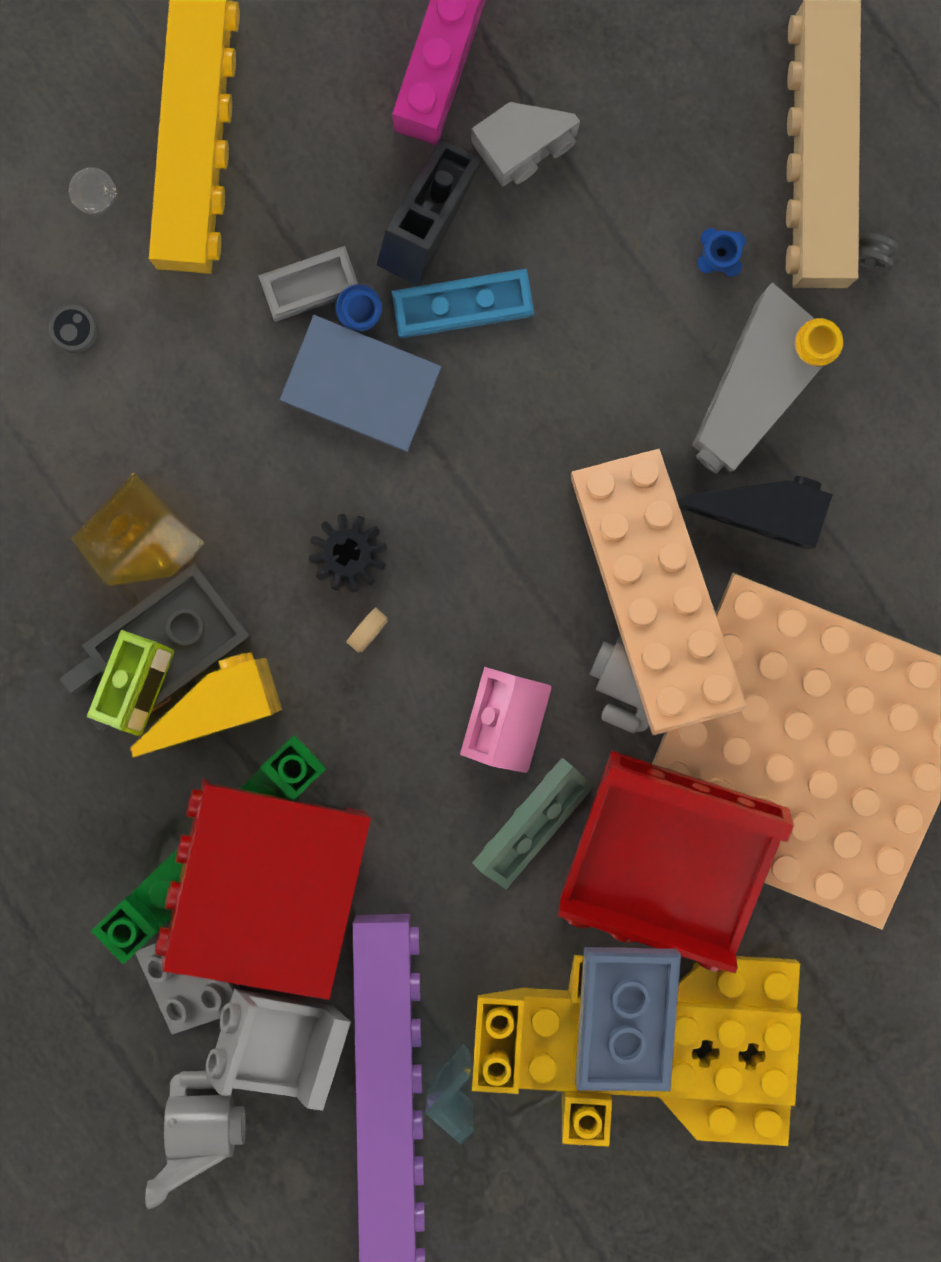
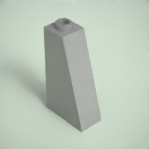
(757, 383)

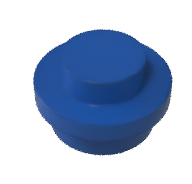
(358, 307)

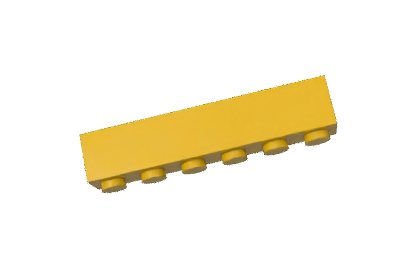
(191, 135)

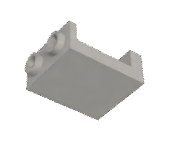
(277, 1047)

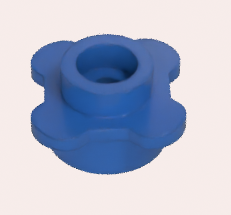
(729, 241)

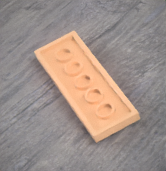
(657, 592)

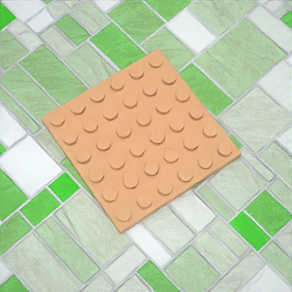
(833, 730)

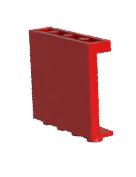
(672, 861)
(262, 891)

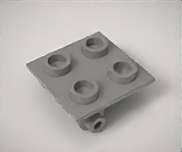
(184, 998)

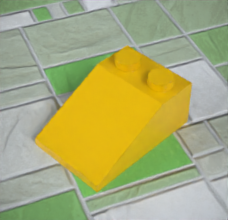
(219, 701)

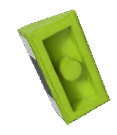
(131, 683)

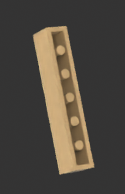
(825, 144)

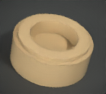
(367, 630)

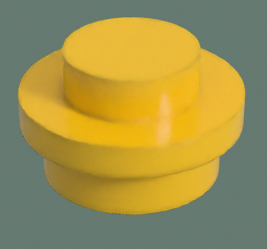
(819, 342)

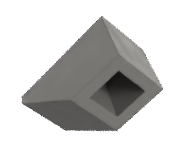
(521, 137)

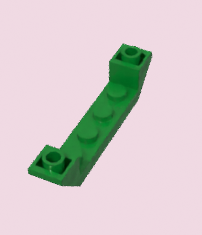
(144, 911)

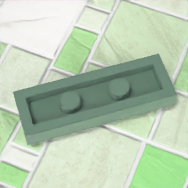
(533, 824)

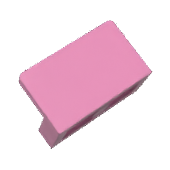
(505, 720)

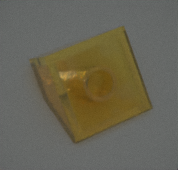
(136, 536)

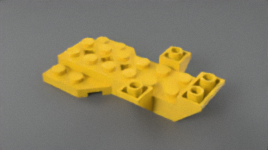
(532, 1038)

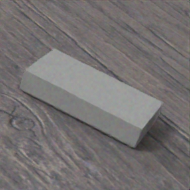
(307, 283)

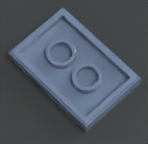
(360, 383)
(627, 1019)

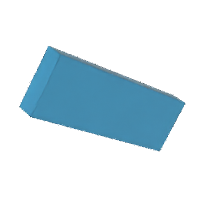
(463, 303)

